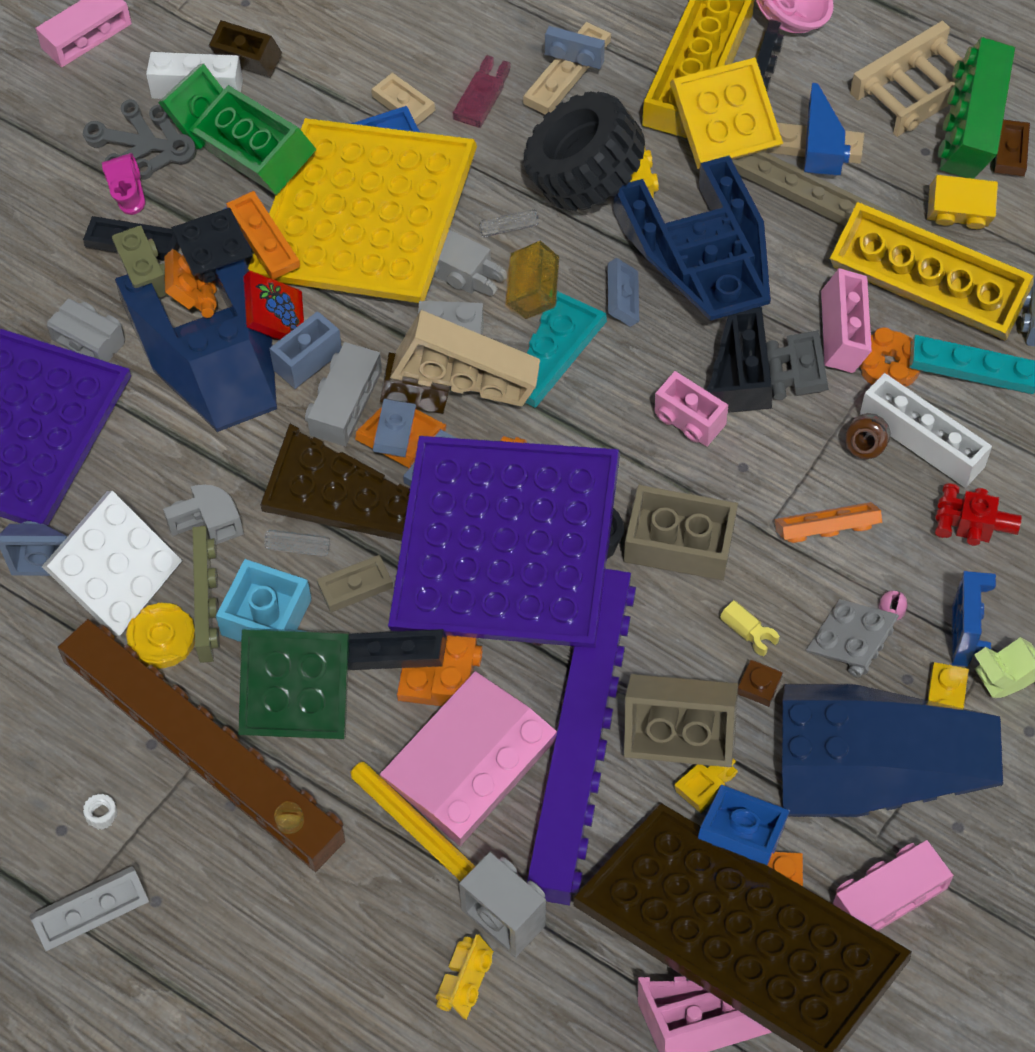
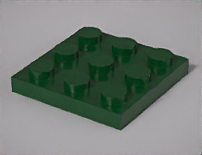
(293, 683)

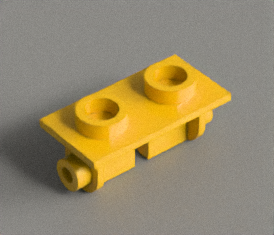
(472, 961)

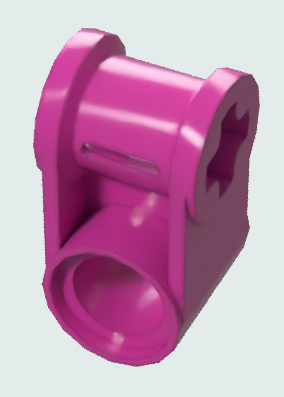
(124, 183)

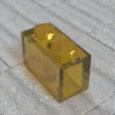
(532, 279)

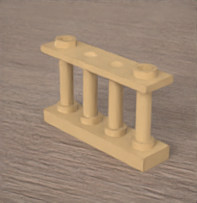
(893, 68)

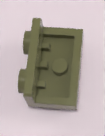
(140, 259)

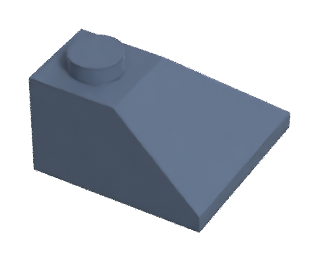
(29, 547)

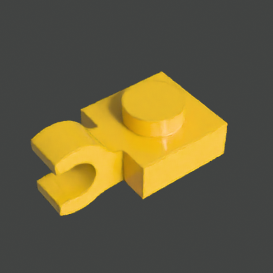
(702, 784)

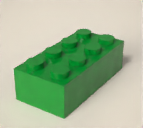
(976, 108)
(253, 139)

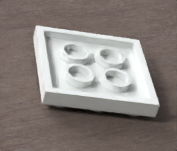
(112, 563)

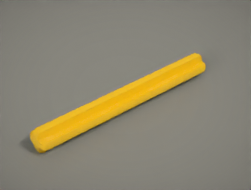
(412, 821)

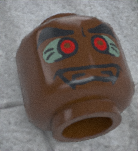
(863, 445)

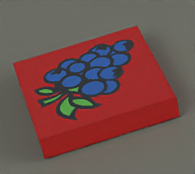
(271, 305)

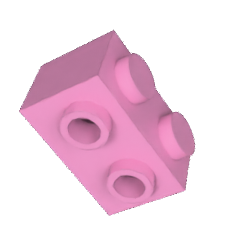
(690, 409)

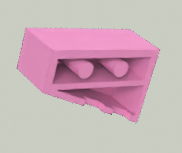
(691, 1018)

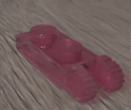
(481, 93)

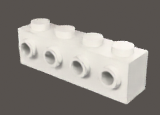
(927, 430)

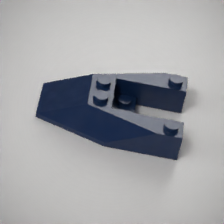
(710, 256)
(211, 361)

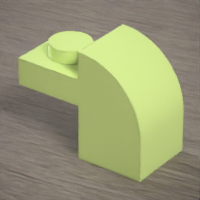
(1008, 669)

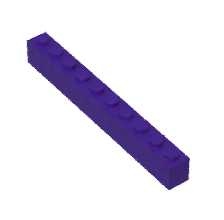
(579, 747)

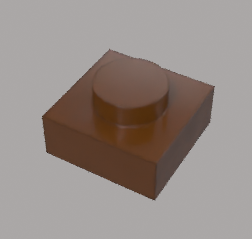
(760, 683)

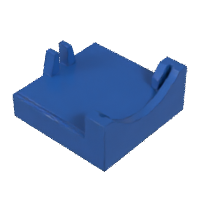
(967, 616)

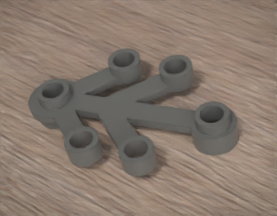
(145, 140)

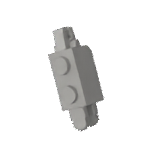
(466, 265)

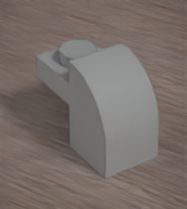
(208, 507)

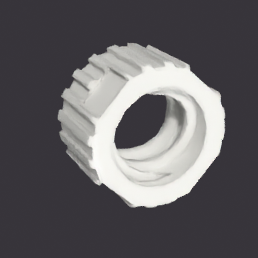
(95, 802)

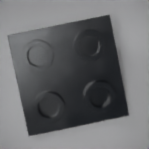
(211, 243)

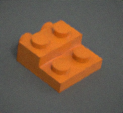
(439, 684)

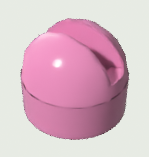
(886, 600)

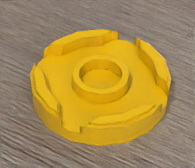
(161, 635)

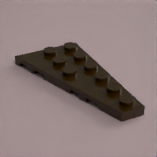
(333, 489)

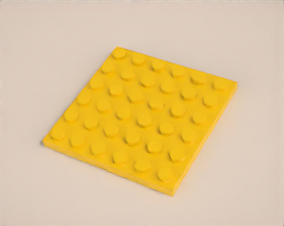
(370, 208)

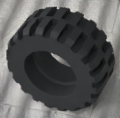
(584, 151)

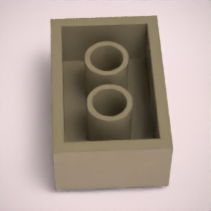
(680, 532)
(680, 720)

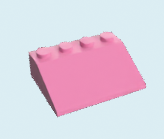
(469, 757)

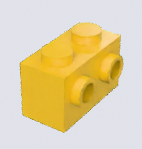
(962, 201)

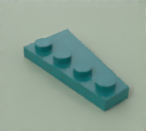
(560, 340)

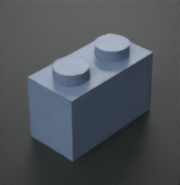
(305, 349)

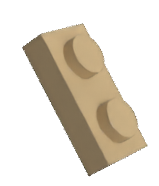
(397, 93)

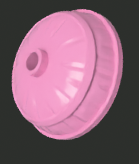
(797, 15)

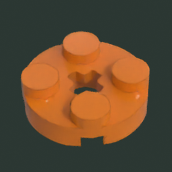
(893, 344)

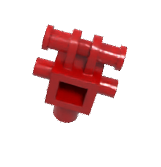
(973, 515)

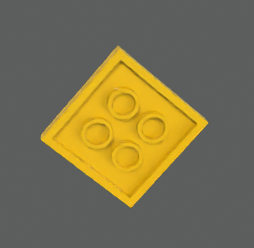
(726, 112)

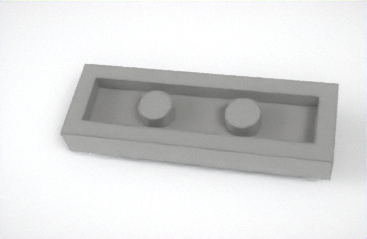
(89, 908)

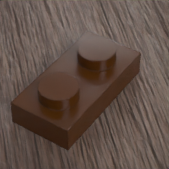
(1013, 148)

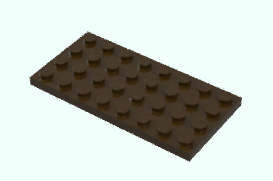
(744, 932)

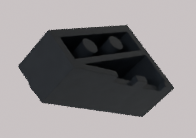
(742, 365)

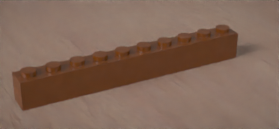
(200, 742)

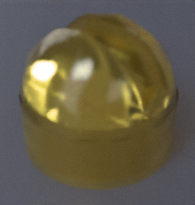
(289, 822)

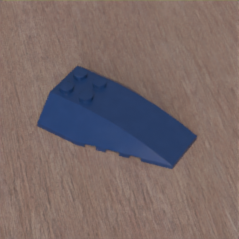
(878, 749)

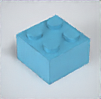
(262, 600)

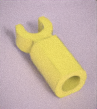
(748, 627)

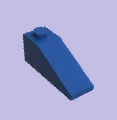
(825, 137)

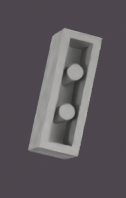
(343, 393)

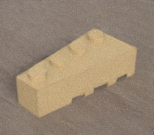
(464, 360)

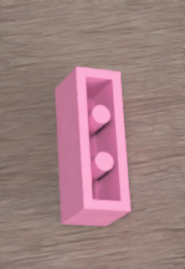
(82, 28)
(846, 321)
(895, 887)

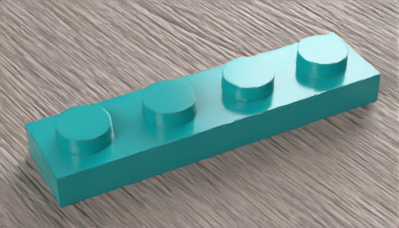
(972, 364)

